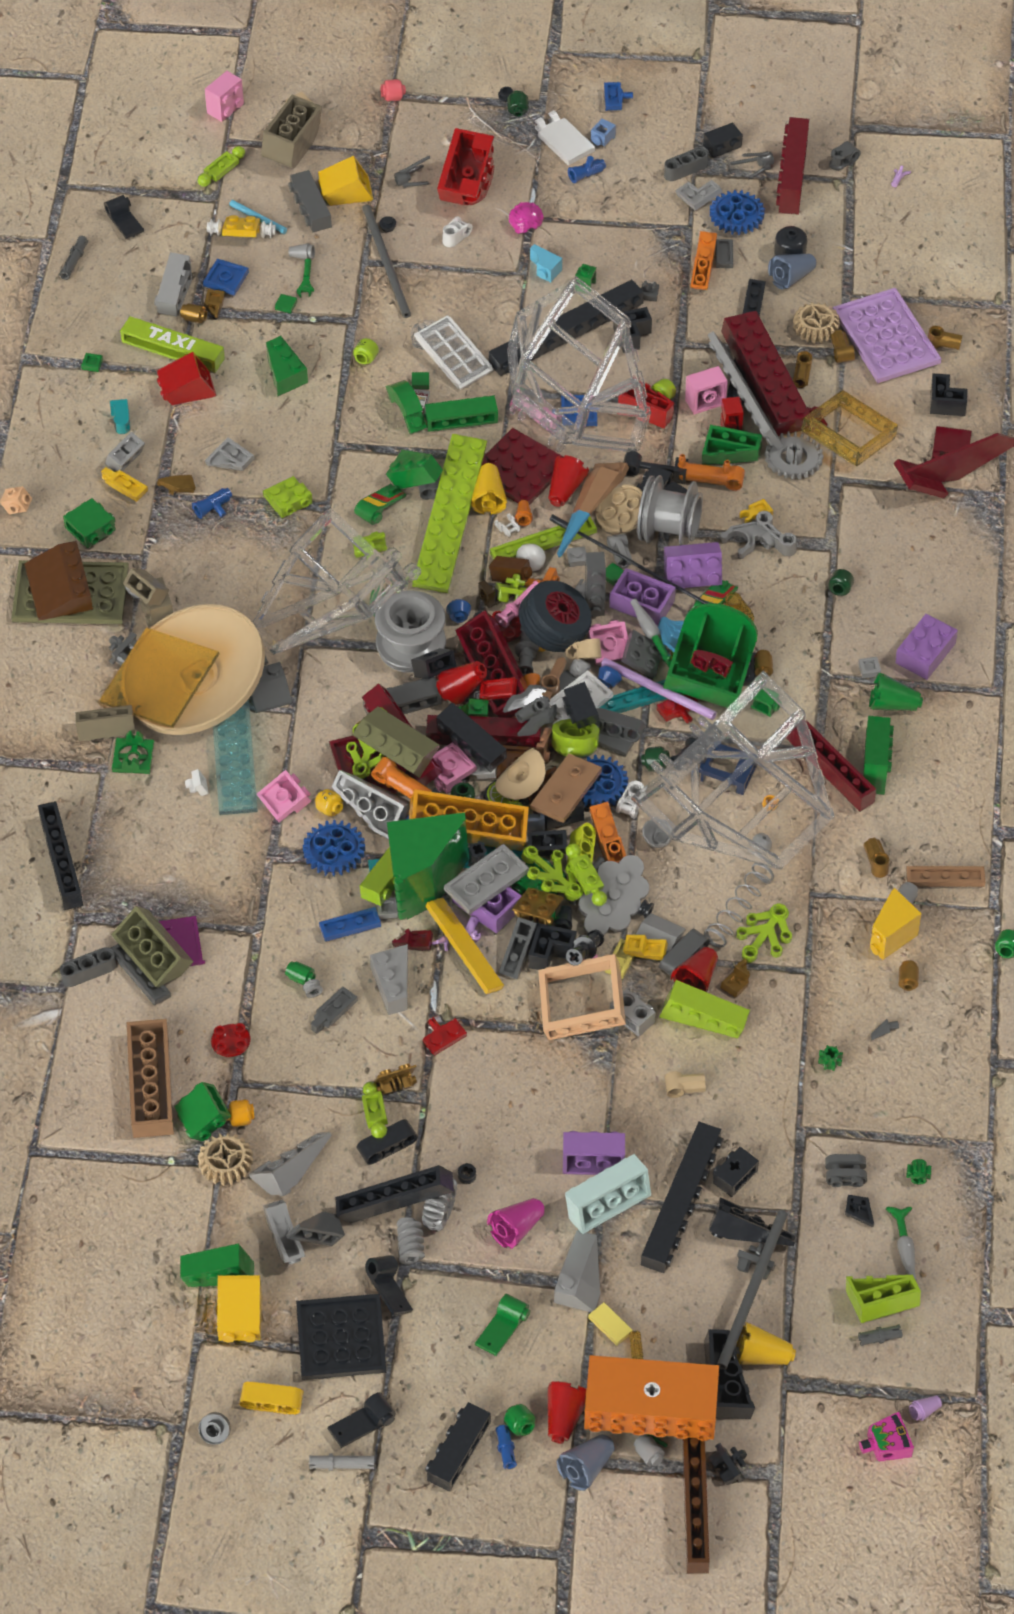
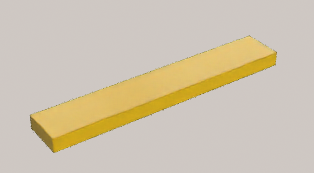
(464, 945)

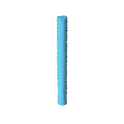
(249, 212)

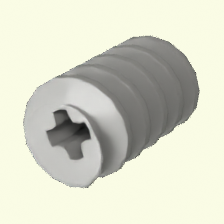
(410, 1240)

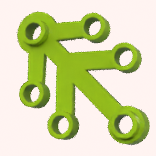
(364, 762)
(570, 888)
(765, 930)

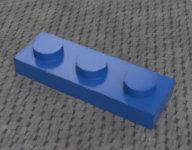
(349, 924)

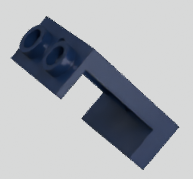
(741, 783)

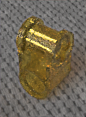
(735, 600)

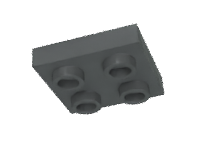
(641, 654)

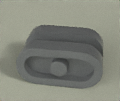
(846, 1170)

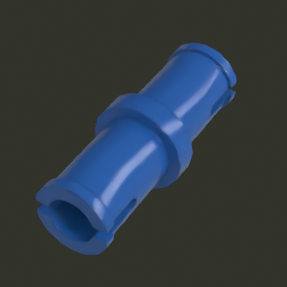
(506, 1447)

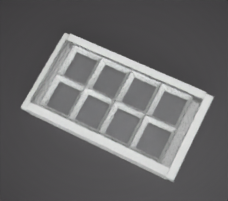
(453, 352)

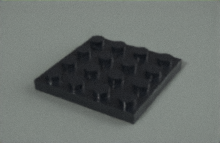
(341, 1336)

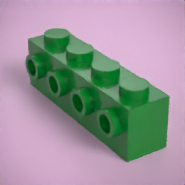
(463, 412)

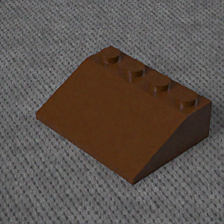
(59, 582)

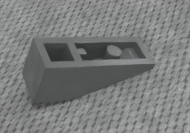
(518, 948)
(319, 1229)

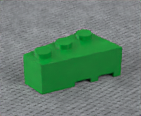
(285, 366)
(730, 445)
(413, 469)
(205, 1266)

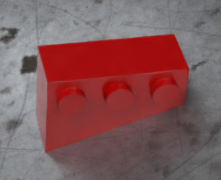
(660, 405)

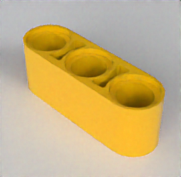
(271, 1398)

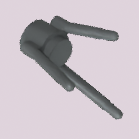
(764, 159)
(403, 176)

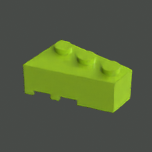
(882, 1296)

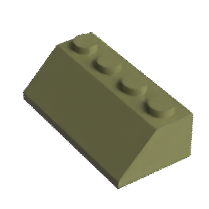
(396, 741)
(151, 947)

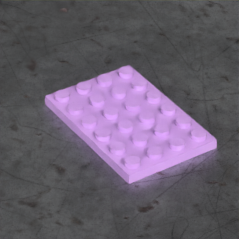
(887, 335)

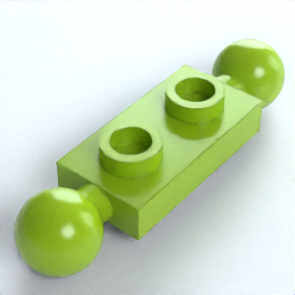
(221, 166)
(586, 874)
(374, 1110)

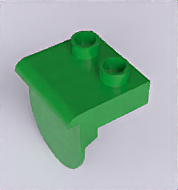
(718, 631)

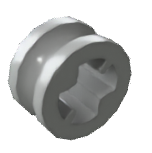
(312, 988)

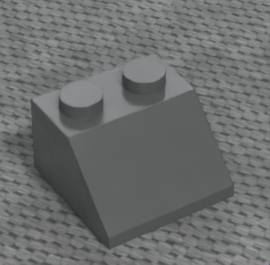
(272, 689)

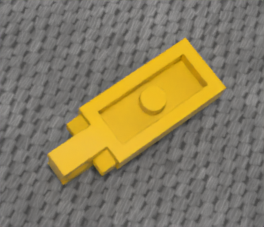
(124, 483)

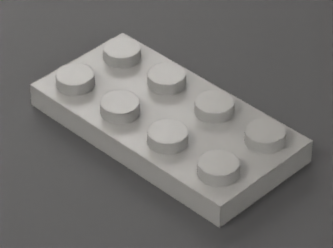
(486, 879)

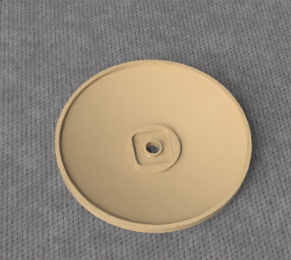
(232, 674)

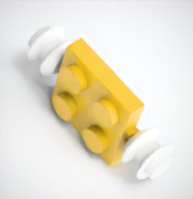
(241, 227)

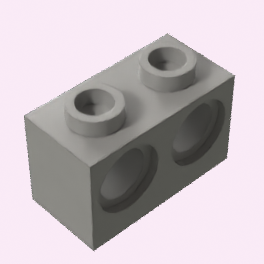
(125, 452)
(635, 1010)

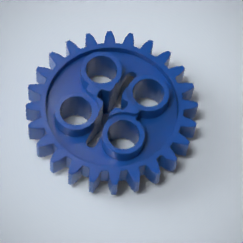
(737, 212)
(611, 778)
(334, 842)

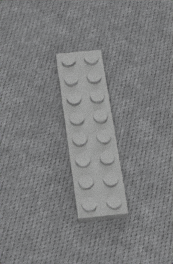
(744, 391)

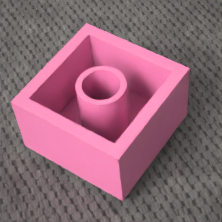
(224, 96)
(705, 390)

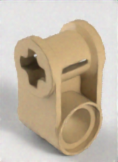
(584, 650)

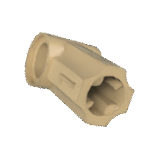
(678, 1084)

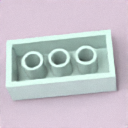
(608, 1193)

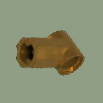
(939, 338)
(842, 349)
(802, 369)
(877, 857)

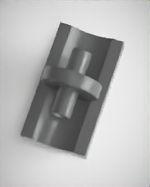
(121, 647)
(746, 1259)

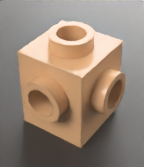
(16, 500)

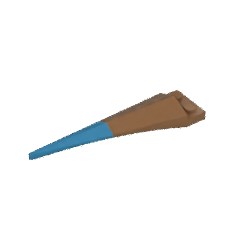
(596, 487)

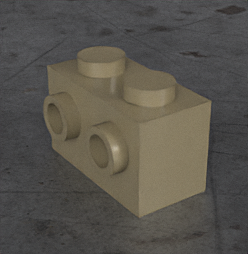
(146, 587)

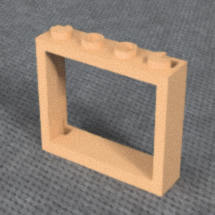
(587, 1022)

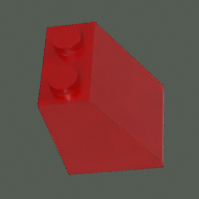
(185, 380)

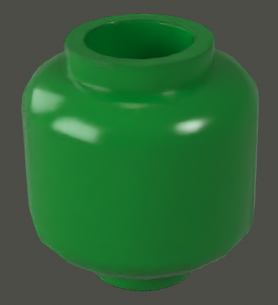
(1005, 943)
(519, 1420)

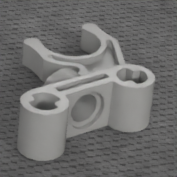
(762, 531)

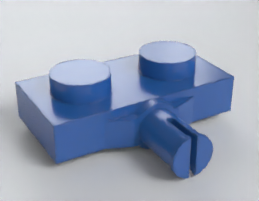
(614, 95)

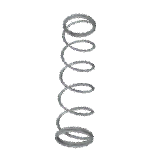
(767, 881)

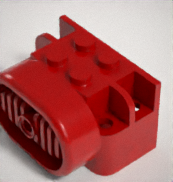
(467, 168)

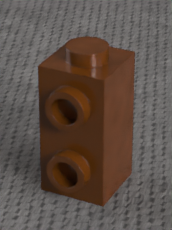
(506, 567)

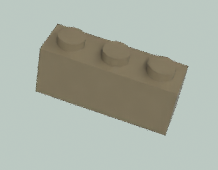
(105, 723)

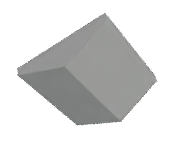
(659, 928)

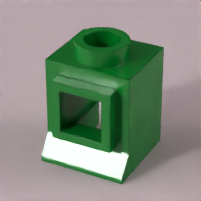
(587, 274)
(764, 703)

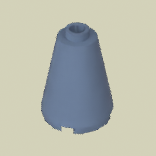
(790, 268)
(585, 1461)

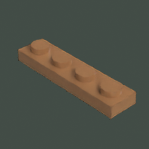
(946, 876)

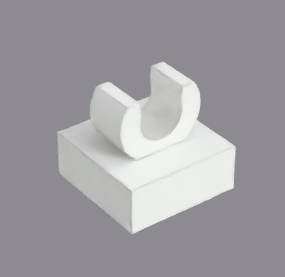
(197, 783)

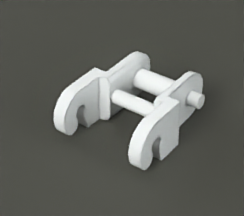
(501, 527)

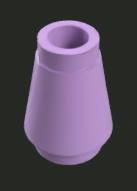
(924, 1407)

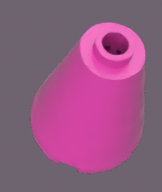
(515, 1221)

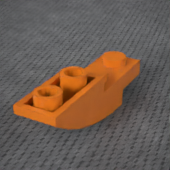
(704, 260)
(606, 833)

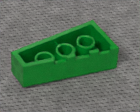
(878, 751)

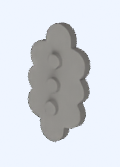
(624, 894)

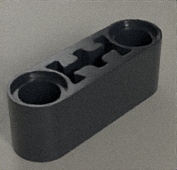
(397, 1138)

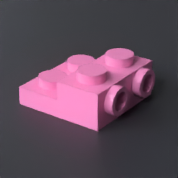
(612, 640)
(455, 767)
(284, 796)

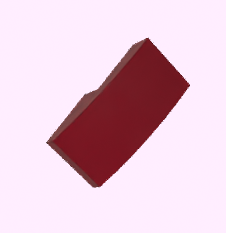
(705, 660)

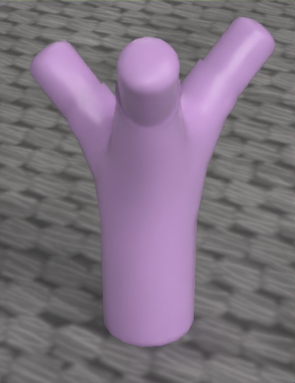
(899, 175)
(444, 940)

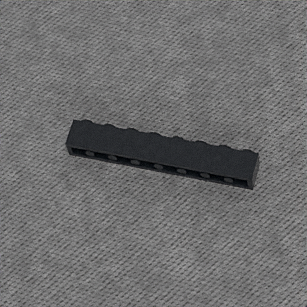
(681, 1197)

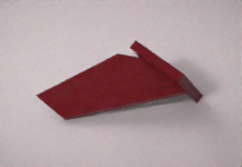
(953, 465)

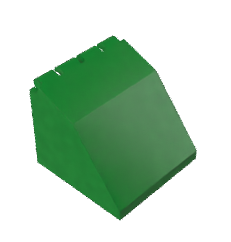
(425, 858)

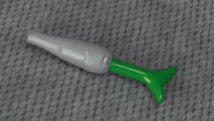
(651, 630)
(904, 1243)

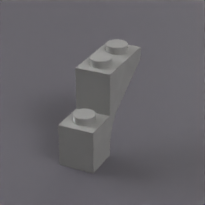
(280, 1225)

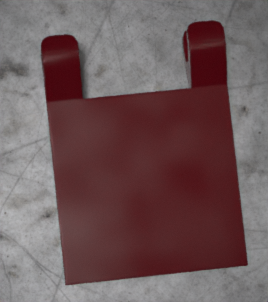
(949, 439)

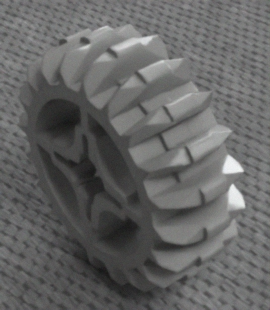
(438, 1209)

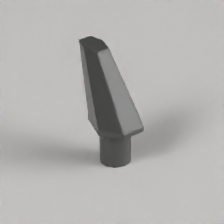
(884, 1029)

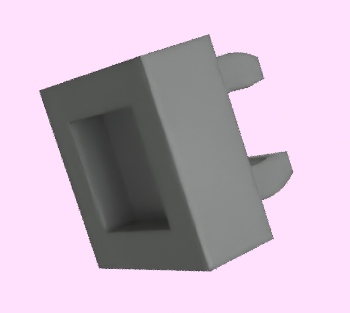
(650, 291)

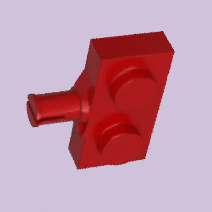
(671, 709)
(443, 1035)

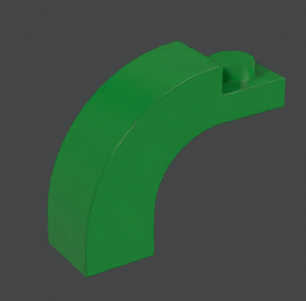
(409, 404)

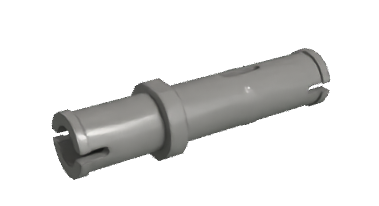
(341, 1462)

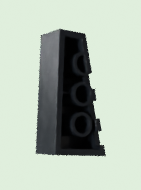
(733, 1392)

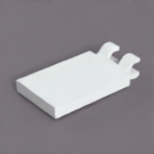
(563, 138)
(598, 691)

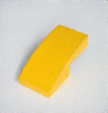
(645, 948)

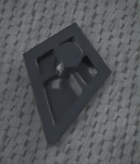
(859, 1209)

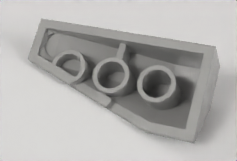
(371, 801)
(285, 1173)
(579, 1278)

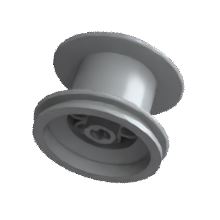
(669, 511)
(409, 627)

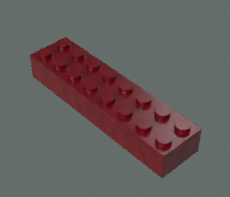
(765, 372)

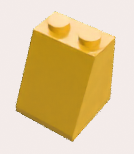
(345, 183)
(895, 925)
(239, 1308)

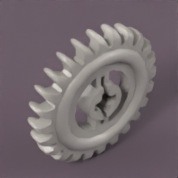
(800, 445)

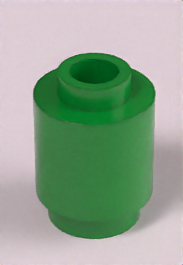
(299, 972)

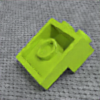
(288, 496)

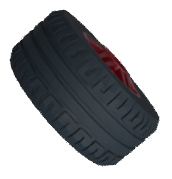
(554, 616)

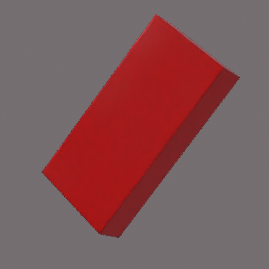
(498, 688)

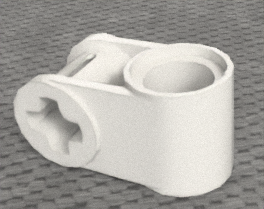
(455, 232)
(625, 803)

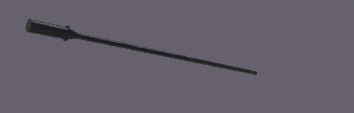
(560, 522)

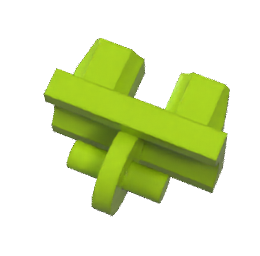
(376, 540)
(505, 590)

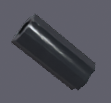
(476, 852)

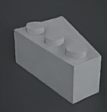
(174, 284)
(391, 977)

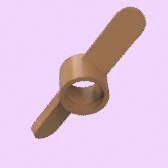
(553, 678)

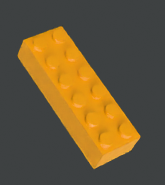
(485, 820)

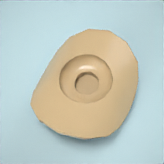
(522, 776)

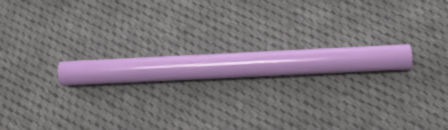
(658, 688)

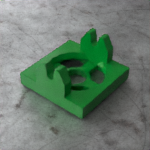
(133, 766)

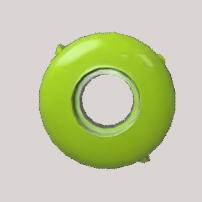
(571, 740)

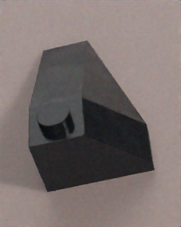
(734, 1224)

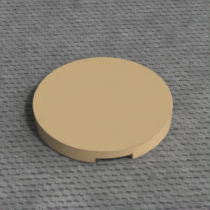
(620, 510)

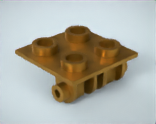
(537, 906)
(386, 1076)

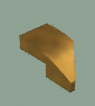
(214, 301)
(178, 483)
(737, 980)

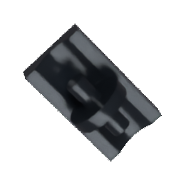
(722, 1456)

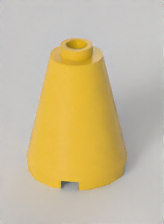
(488, 491)
(763, 1348)

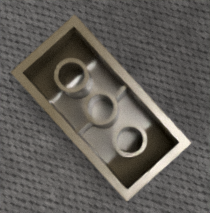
(291, 131)

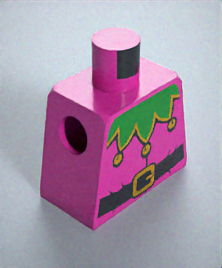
(888, 1439)

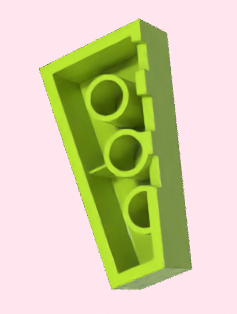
(703, 1010)

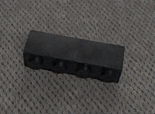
(471, 737)
(458, 1446)

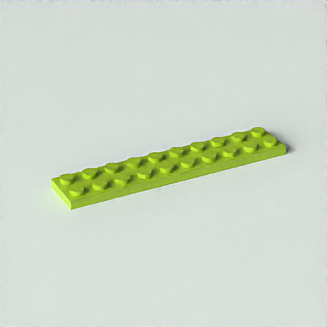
(450, 513)

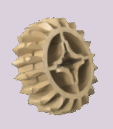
(816, 322)
(214, 1164)

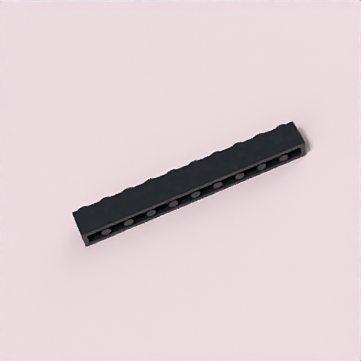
(575, 323)

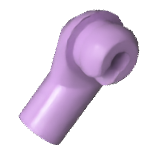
(470, 928)

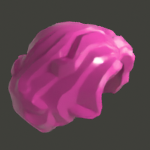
(525, 216)

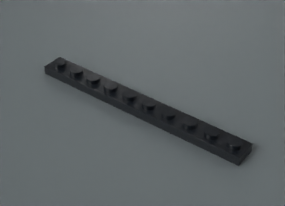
(753, 302)

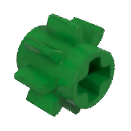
(830, 1058)
(919, 1171)

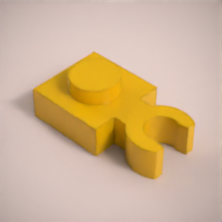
(754, 509)

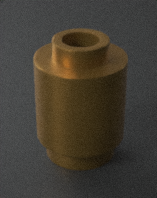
(193, 313)
(763, 662)
(908, 975)

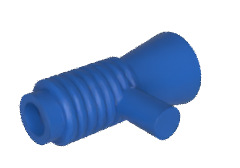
(589, 168)
(212, 501)

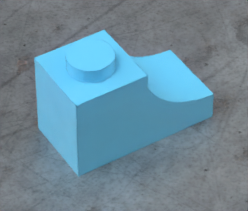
(547, 263)

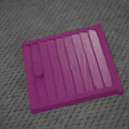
(187, 936)

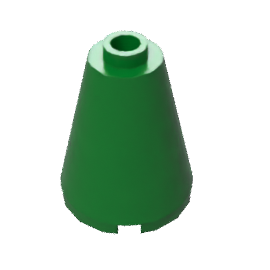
(893, 695)

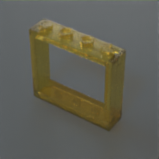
(840, 444)

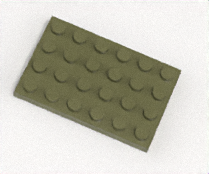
(106, 592)

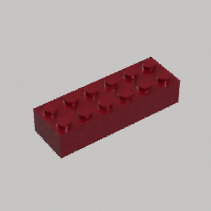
(792, 165)
(486, 644)

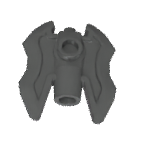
(533, 708)

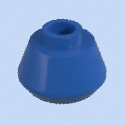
(458, 610)
(609, 676)

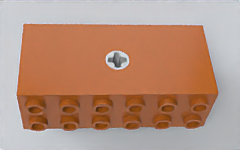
(651, 1397)

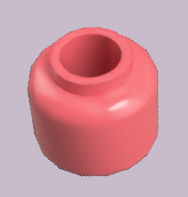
(392, 90)

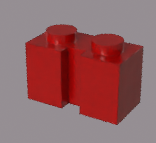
(732, 413)

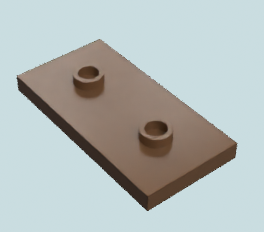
(566, 788)

